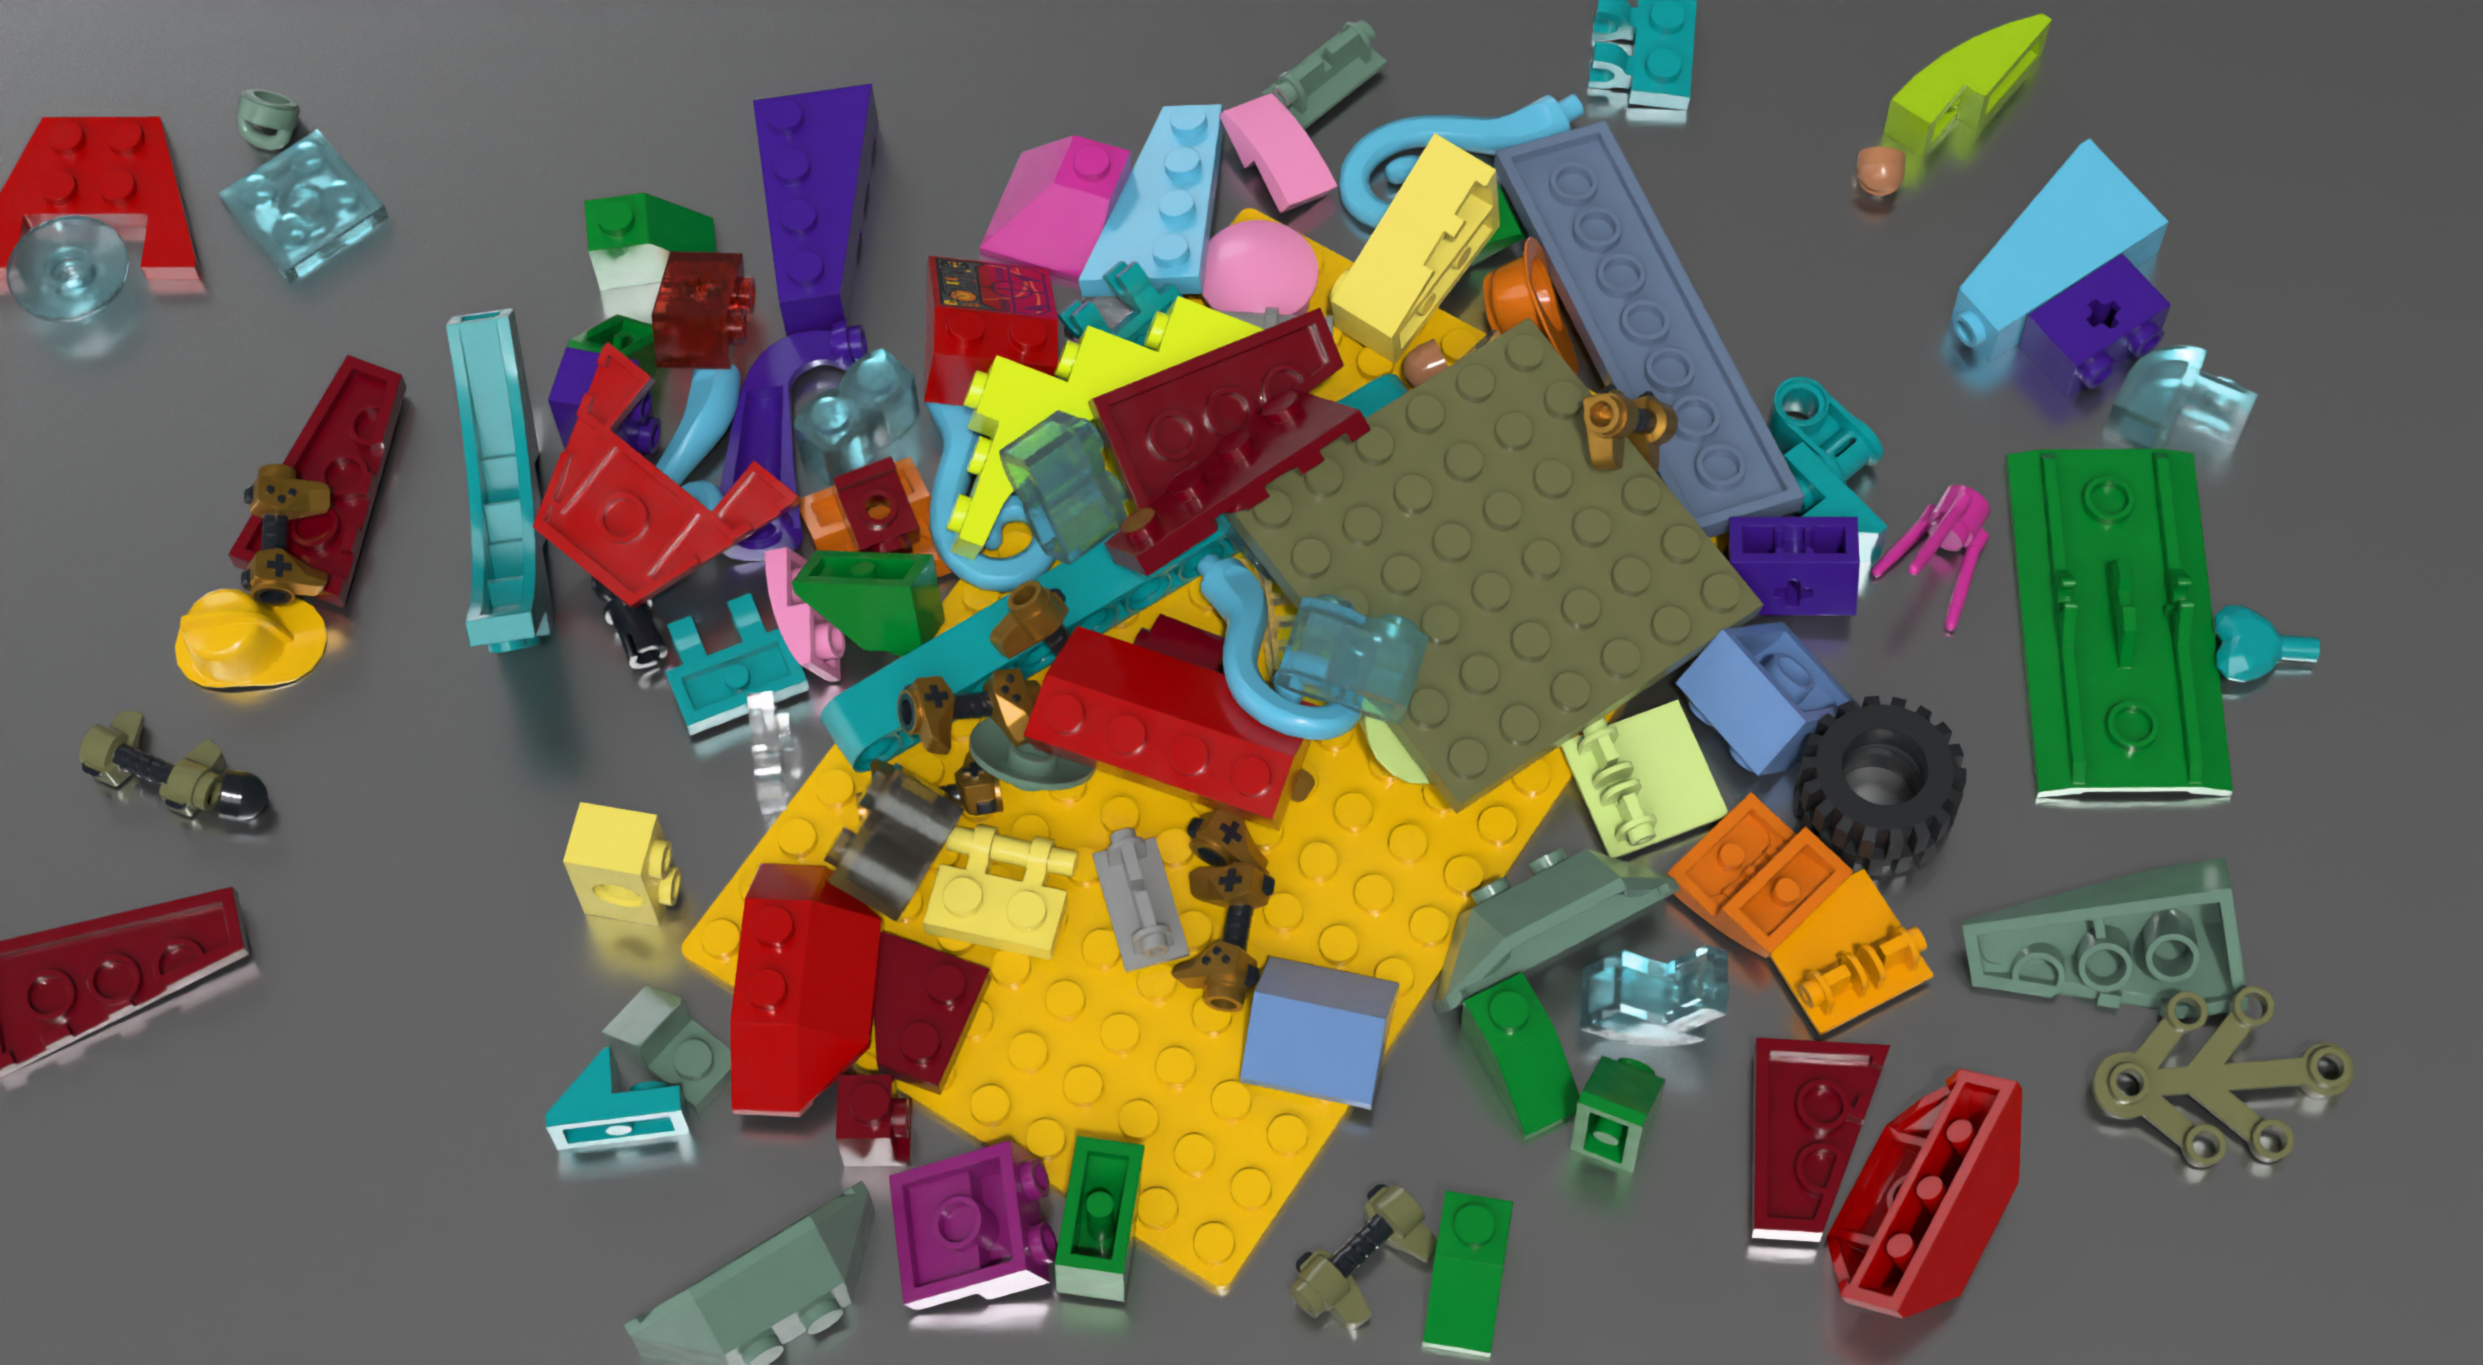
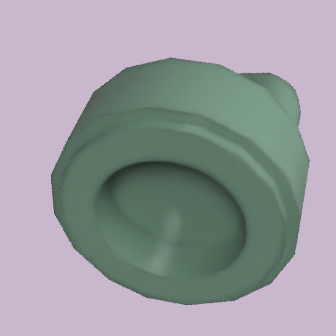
(270, 111)

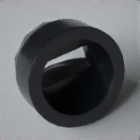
(242, 796)

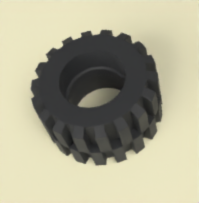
(1889, 740)

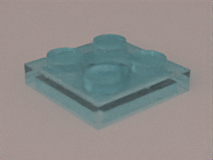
(303, 206)

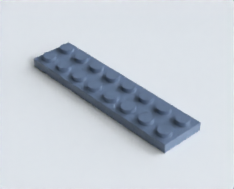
(1647, 322)

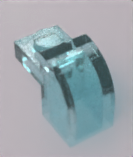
(2172, 388)
(1655, 1001)

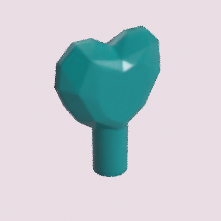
(2255, 646)

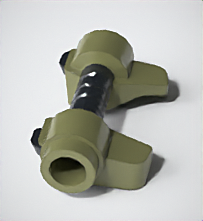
(114, 755)
(1327, 1279)

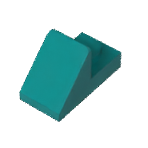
(1830, 497)
(599, 1113)

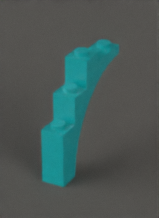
(509, 575)

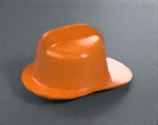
(1526, 291)

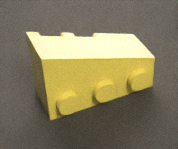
(1418, 249)

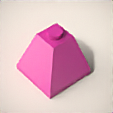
(1057, 205)

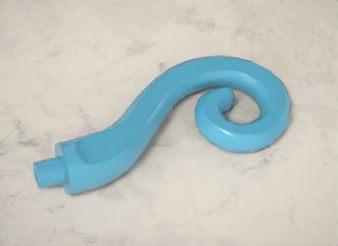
(1469, 133)
(705, 420)
(950, 480)
(1244, 607)

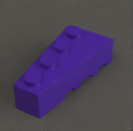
(815, 190)

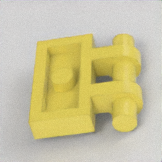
(996, 909)

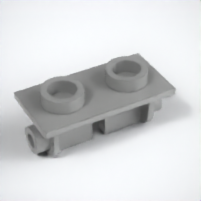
(1139, 901)

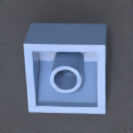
(1762, 694)

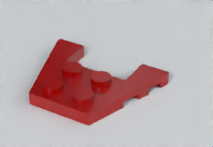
(103, 171)
(629, 517)

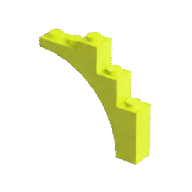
(1017, 397)

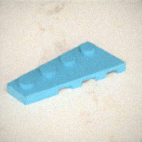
(1165, 205)

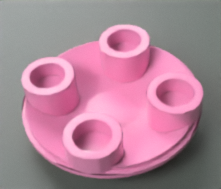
(1258, 268)

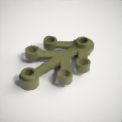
(2211, 1080)

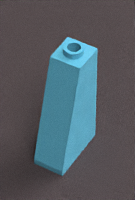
(2064, 235)

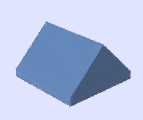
(1318, 1032)

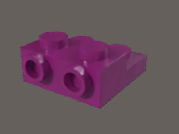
(972, 1226)

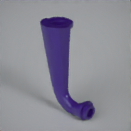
(764, 422)

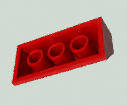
(1163, 728)

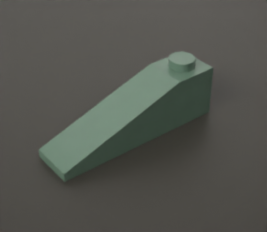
(2119, 941)

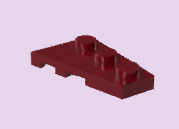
(1805, 1128)

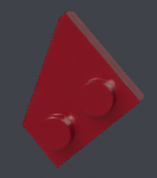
(923, 1011)

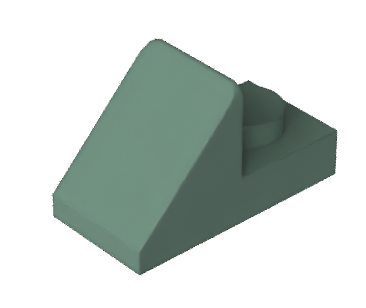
(671, 1046)

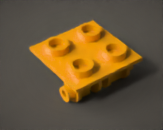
(1850, 956)

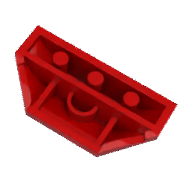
(800, 989)
(1929, 1197)

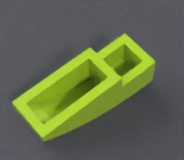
(1965, 83)

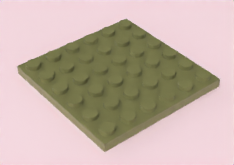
(1505, 546)

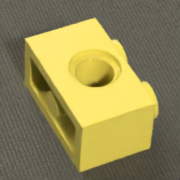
(621, 864)

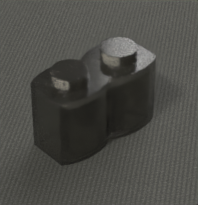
(894, 841)

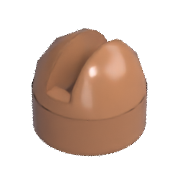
(1880, 170)
(1423, 363)

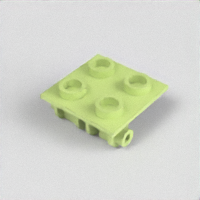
(1644, 779)

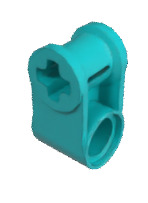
(1829, 432)

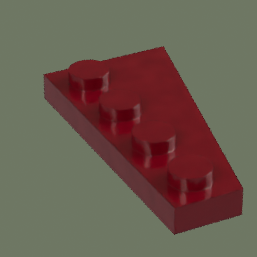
(1182, 412)
(347, 451)
(1233, 477)
(103, 968)

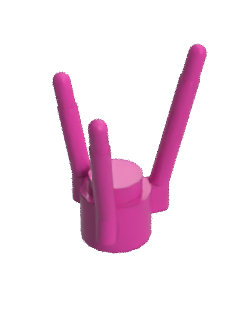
(1950, 525)

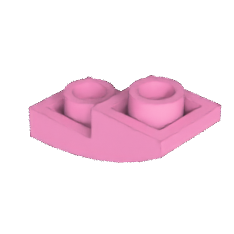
(1281, 149)
(808, 634)

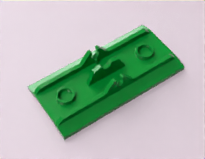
(2116, 622)

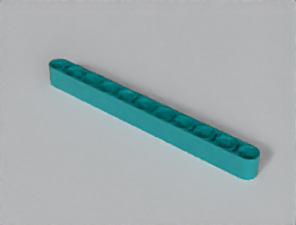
(1098, 598)

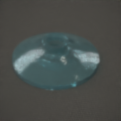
(65, 249)

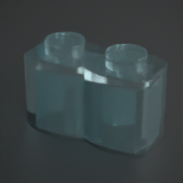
(864, 414)
(1065, 486)
(1353, 658)

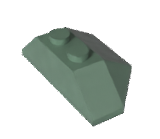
(1541, 918)
(766, 1294)

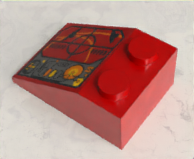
(984, 313)

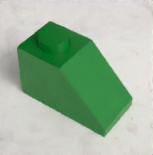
(634, 236)
(875, 597)
(1521, 1055)
(1617, 1111)
(1099, 1219)
(1467, 1273)

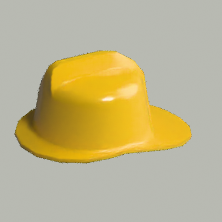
(244, 643)

